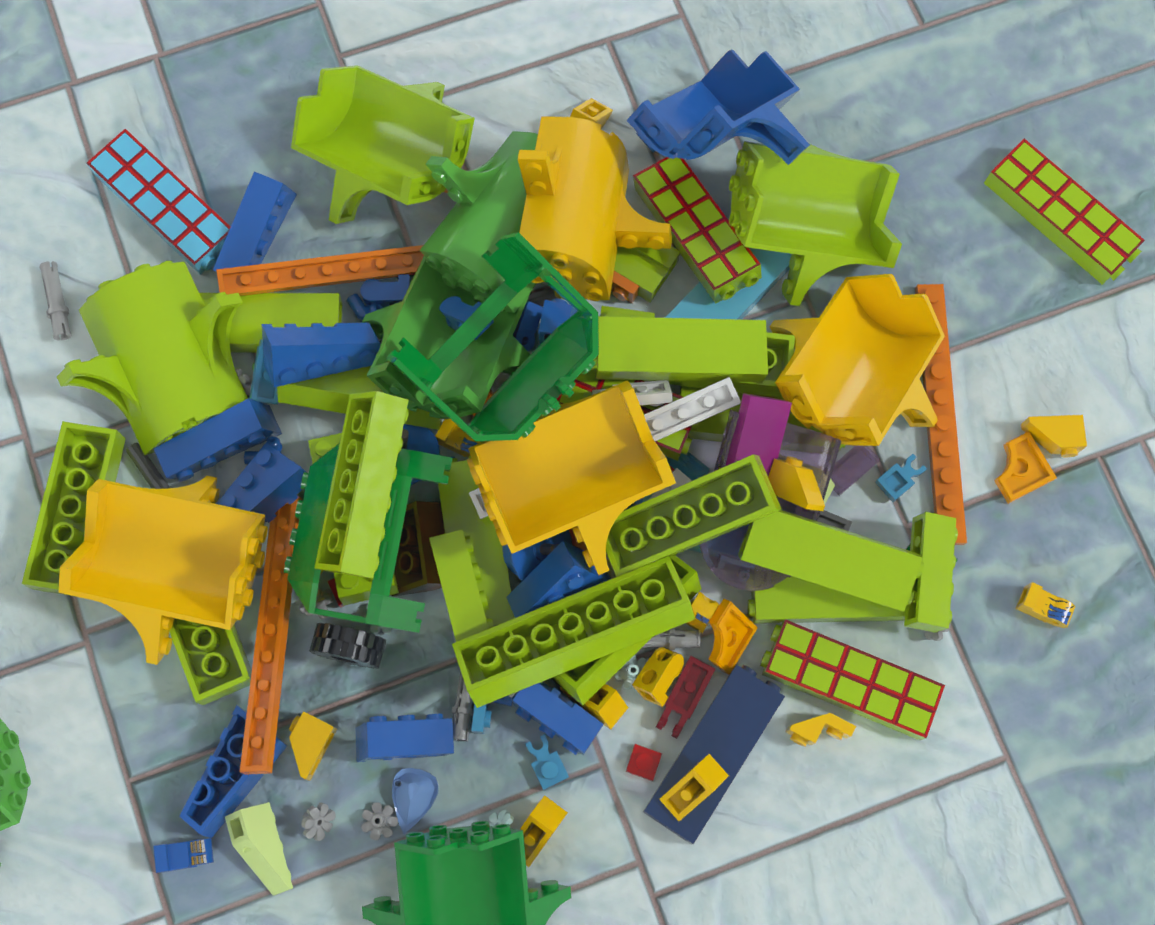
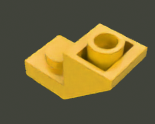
(809, 730)

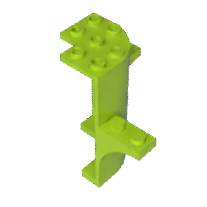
(378, 136)
(816, 208)
(159, 352)

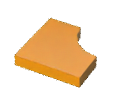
(1024, 469)
(731, 635)

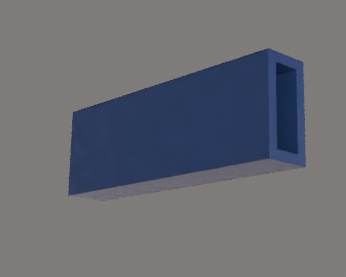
(727, 734)

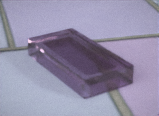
(852, 467)

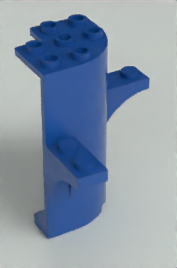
(723, 105)

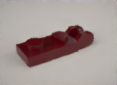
(686, 693)

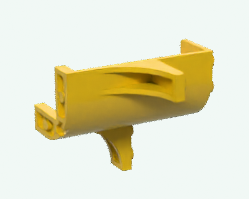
(579, 204)
(861, 361)
(571, 473)
(166, 558)

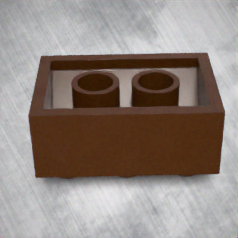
(415, 560)

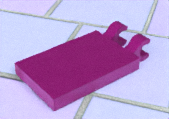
(759, 429)

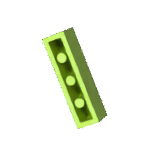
(934, 540)
(459, 584)

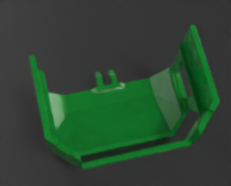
(541, 377)
(311, 513)

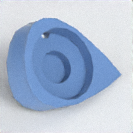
(413, 796)

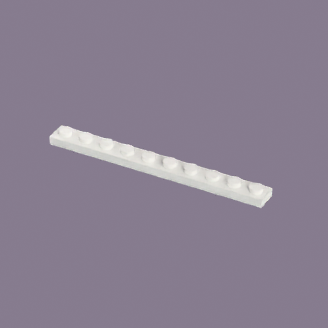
(672, 418)

